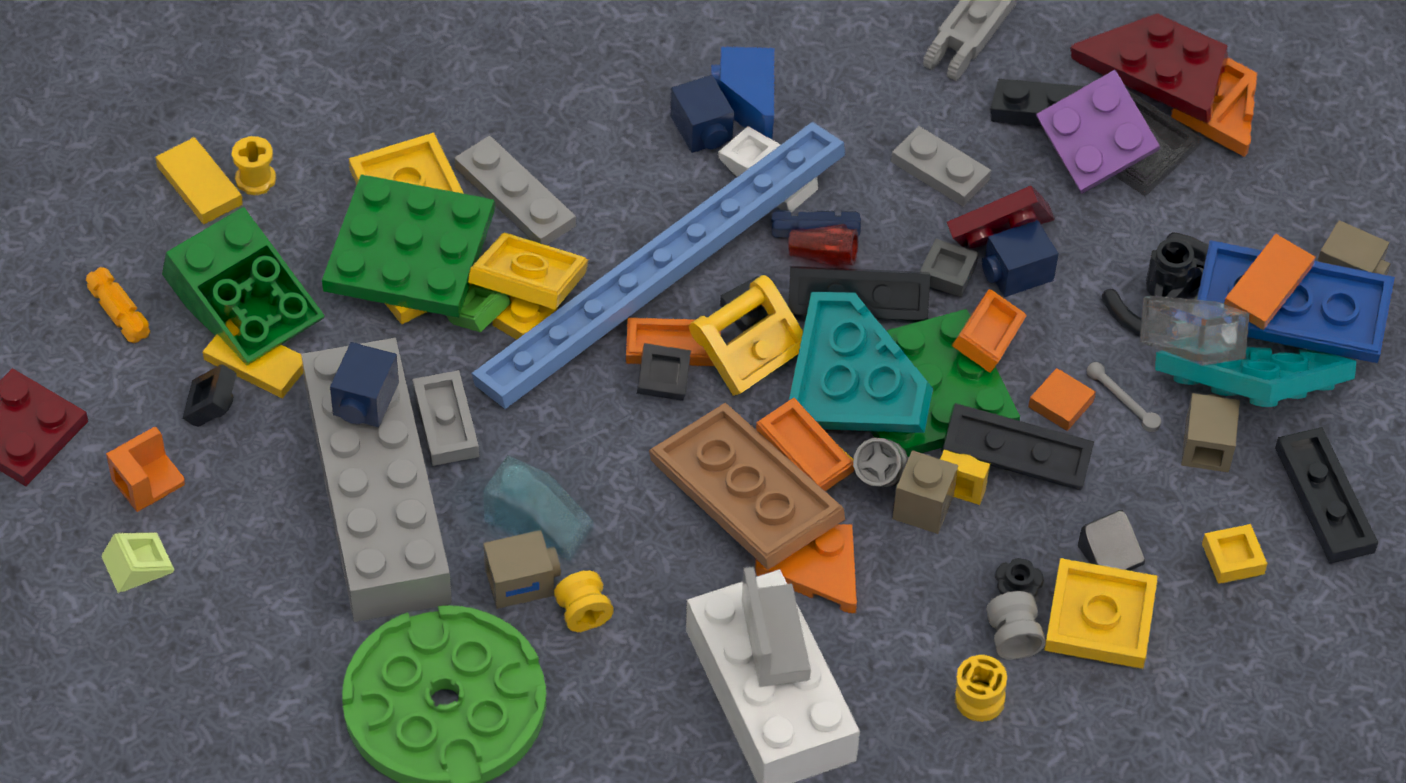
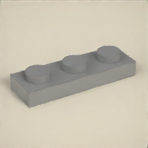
(515, 191)

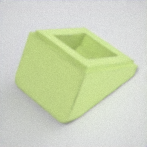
(135, 559)

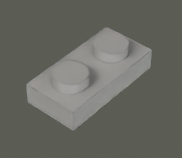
(941, 166)
(445, 418)

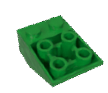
(242, 278)

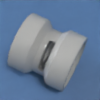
(872, 464)
(1014, 619)

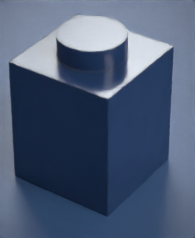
(702, 114)
(1020, 259)
(364, 384)

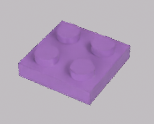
(1098, 131)

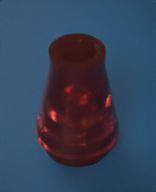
(825, 245)

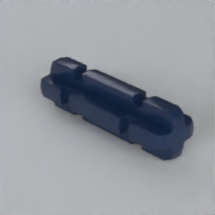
(783, 222)

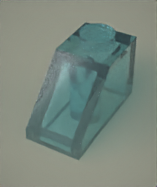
(530, 500)

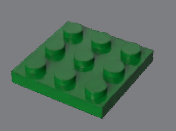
(408, 245)
(950, 375)

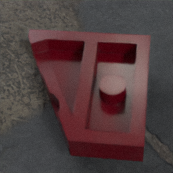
(1000, 215)

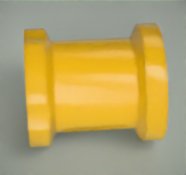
(253, 159)

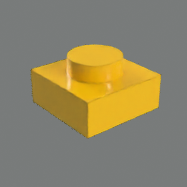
(521, 317)
(971, 476)
(1234, 553)

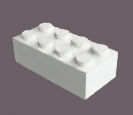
(781, 728)

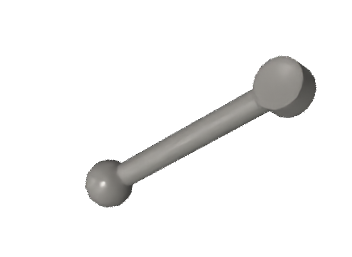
(1150, 421)

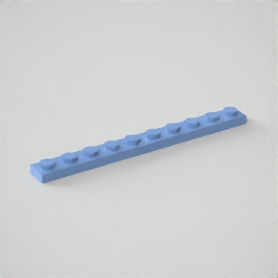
(657, 265)

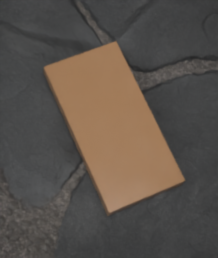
(747, 485)

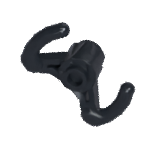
(1170, 273)

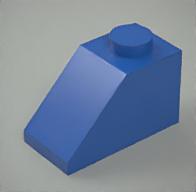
(748, 85)

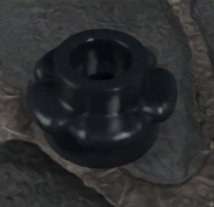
(1020, 567)

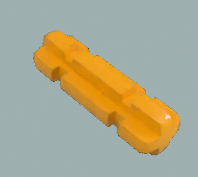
(118, 305)

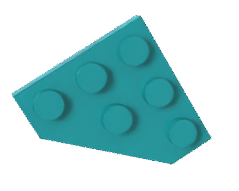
(855, 372)
(1263, 375)

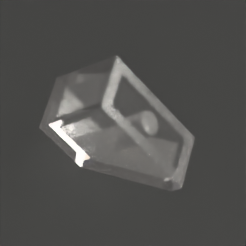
(1195, 329)

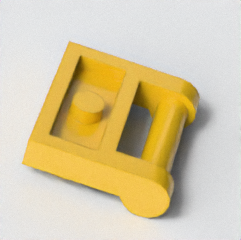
(757, 349)

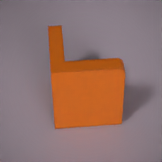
(144, 470)

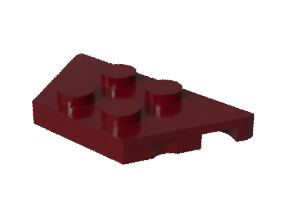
(1161, 62)

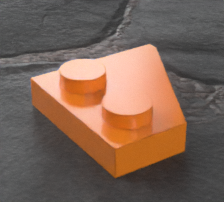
(1231, 110)
(822, 568)

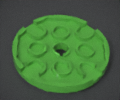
(460, 742)

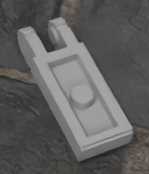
(967, 31)

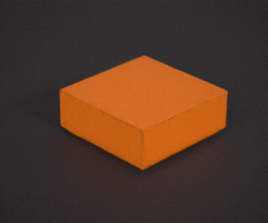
(1061, 399)

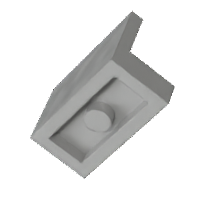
(774, 632)

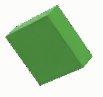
(480, 308)

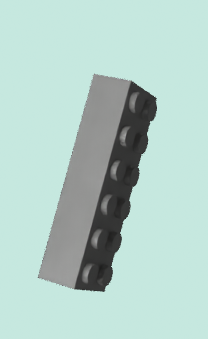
(378, 498)

